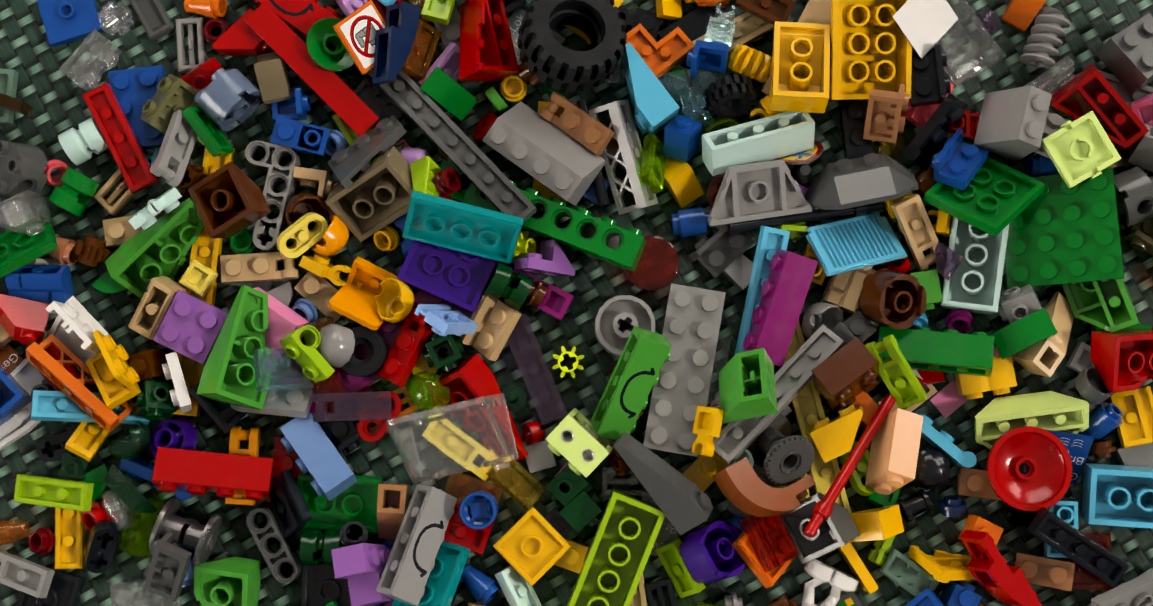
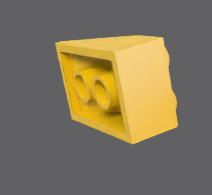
(800, 67)

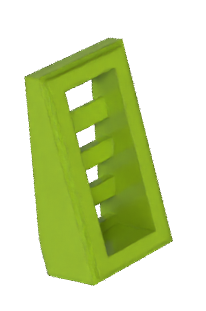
(423, 175)

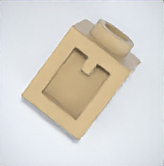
(311, 177)

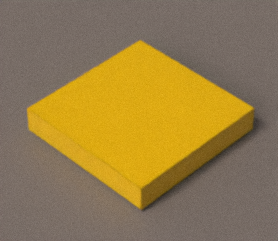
(532, 546)

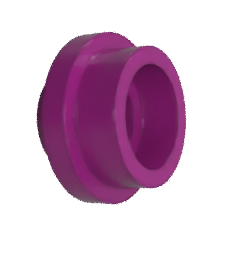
(959, 320)

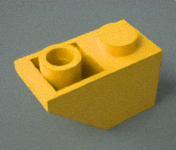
(836, 435)

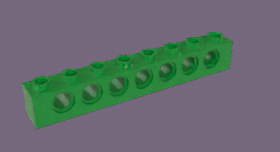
(625, 255)

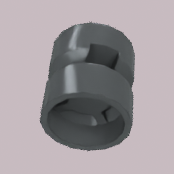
(1088, 387)

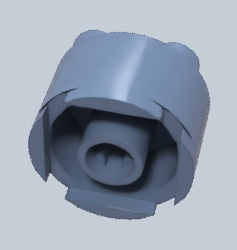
(228, 98)

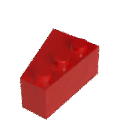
(485, 42)

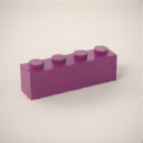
(780, 305)

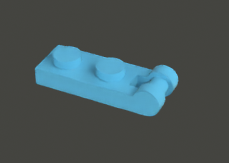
(944, 442)

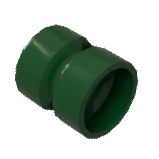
(501, 278)
(317, 546)

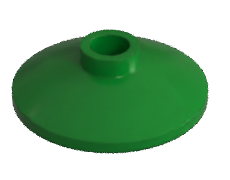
(316, 40)

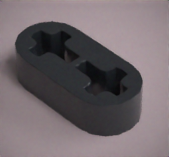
(57, 439)
(95, 546)

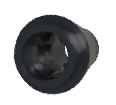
(353, 530)

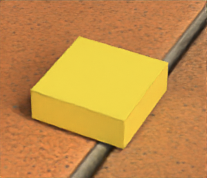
(198, 277)

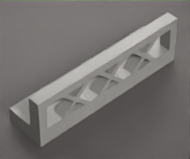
(630, 150)

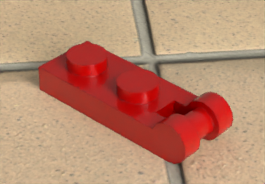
(406, 349)

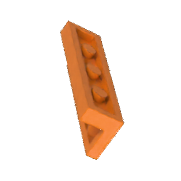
(74, 387)

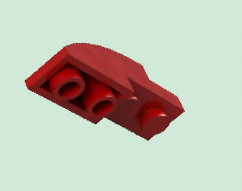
(993, 573)

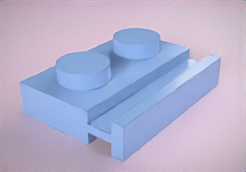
(445, 321)

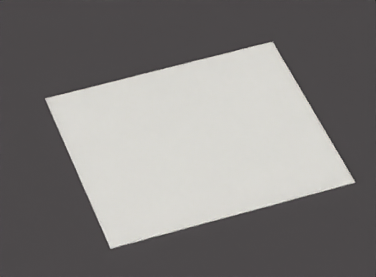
(925, 22)

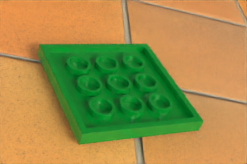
(1066, 235)

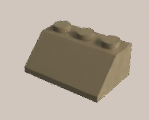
(375, 196)

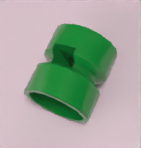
(74, 192)

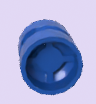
(479, 509)

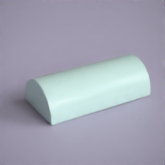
(978, 277)

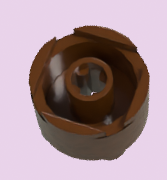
(892, 299)

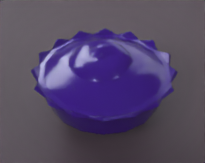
(173, 433)

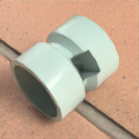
(82, 142)

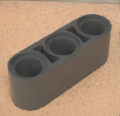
(273, 559)

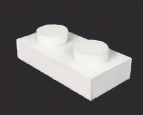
(179, 394)

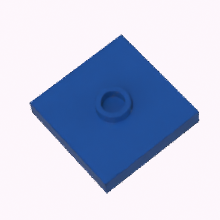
(68, 19)

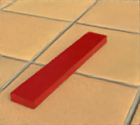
(321, 81)

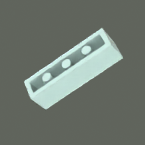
(758, 141)

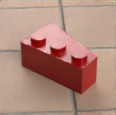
(1094, 93)

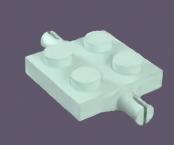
(146, 216)

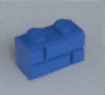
(41, 283)

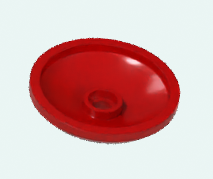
(1046, 464)

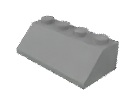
(544, 152)

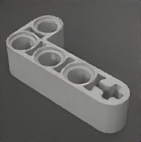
(275, 174)

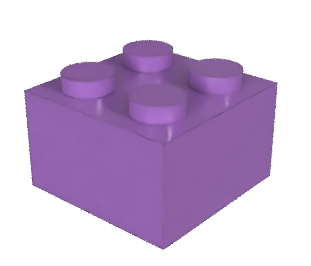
(191, 326)

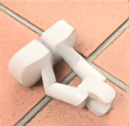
(824, 573)

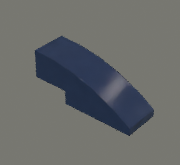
(394, 41)

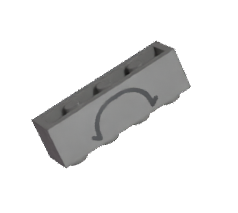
(417, 545)

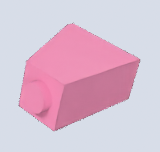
(280, 321)

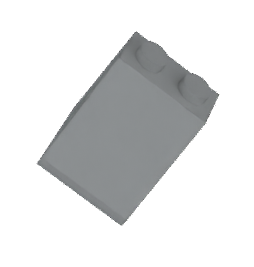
(1013, 121)

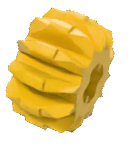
(750, 63)

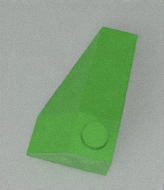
(156, 249)
(230, 366)
(228, 582)

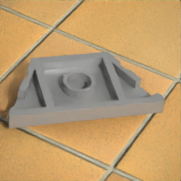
(757, 193)

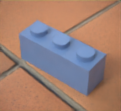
(317, 456)

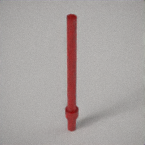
(823, 508)

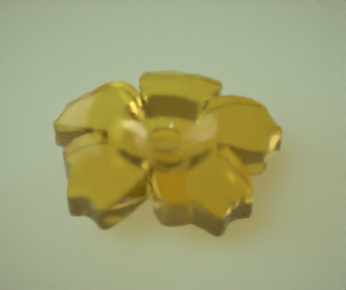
(892, 149)

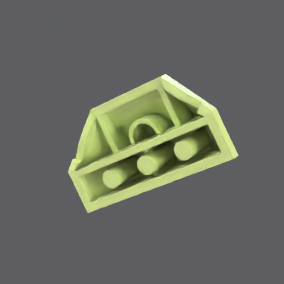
(1039, 409)

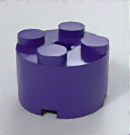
(710, 552)

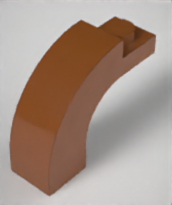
(755, 497)

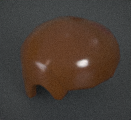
(302, 204)

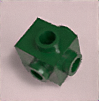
(438, 342)
(154, 400)

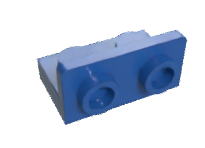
(958, 162)

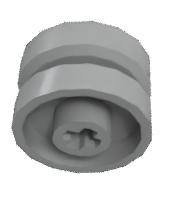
(618, 310)

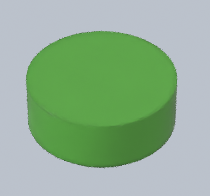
(496, 99)

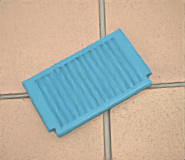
(854, 243)

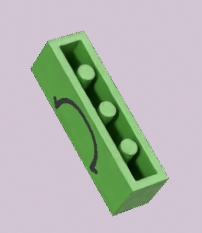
(630, 383)

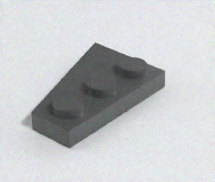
(358, 155)

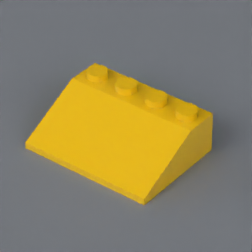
(868, 49)

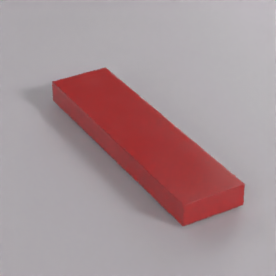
(120, 138)

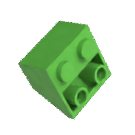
(747, 386)

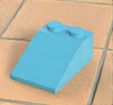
(649, 99)

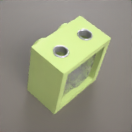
(579, 443)

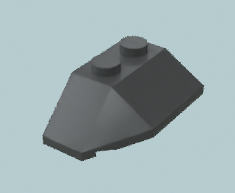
(860, 182)

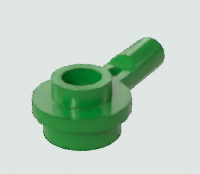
(242, 242)

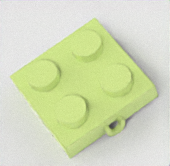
(1080, 149)

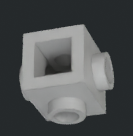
(1018, 303)

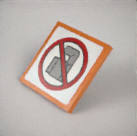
(359, 33)

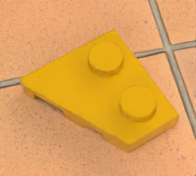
(943, 565)

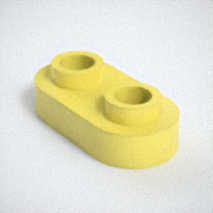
(303, 238)

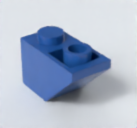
(300, 136)

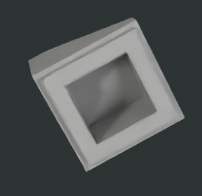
(739, 272)

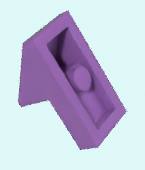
(549, 261)

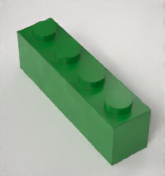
(944, 350)

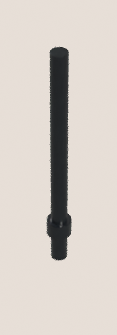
(818, 214)

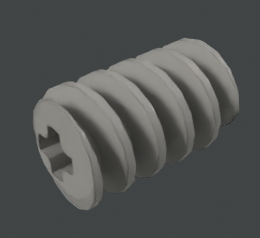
(1044, 37)

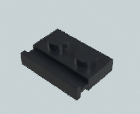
(288, 504)

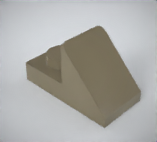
(272, 78)

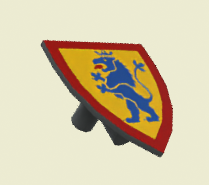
(801, 161)

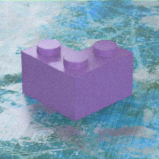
(363, 568)

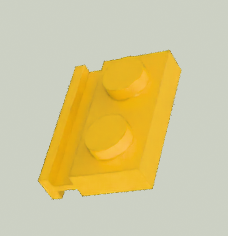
(1136, 416)

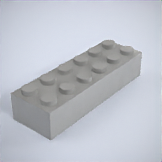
(685, 379)

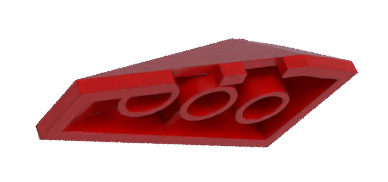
(1123, 358)
(476, 380)

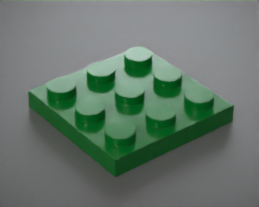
(990, 199)

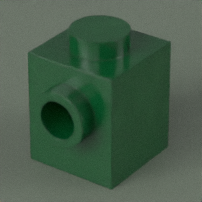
(566, 486)
(582, 510)

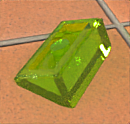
(136, 538)

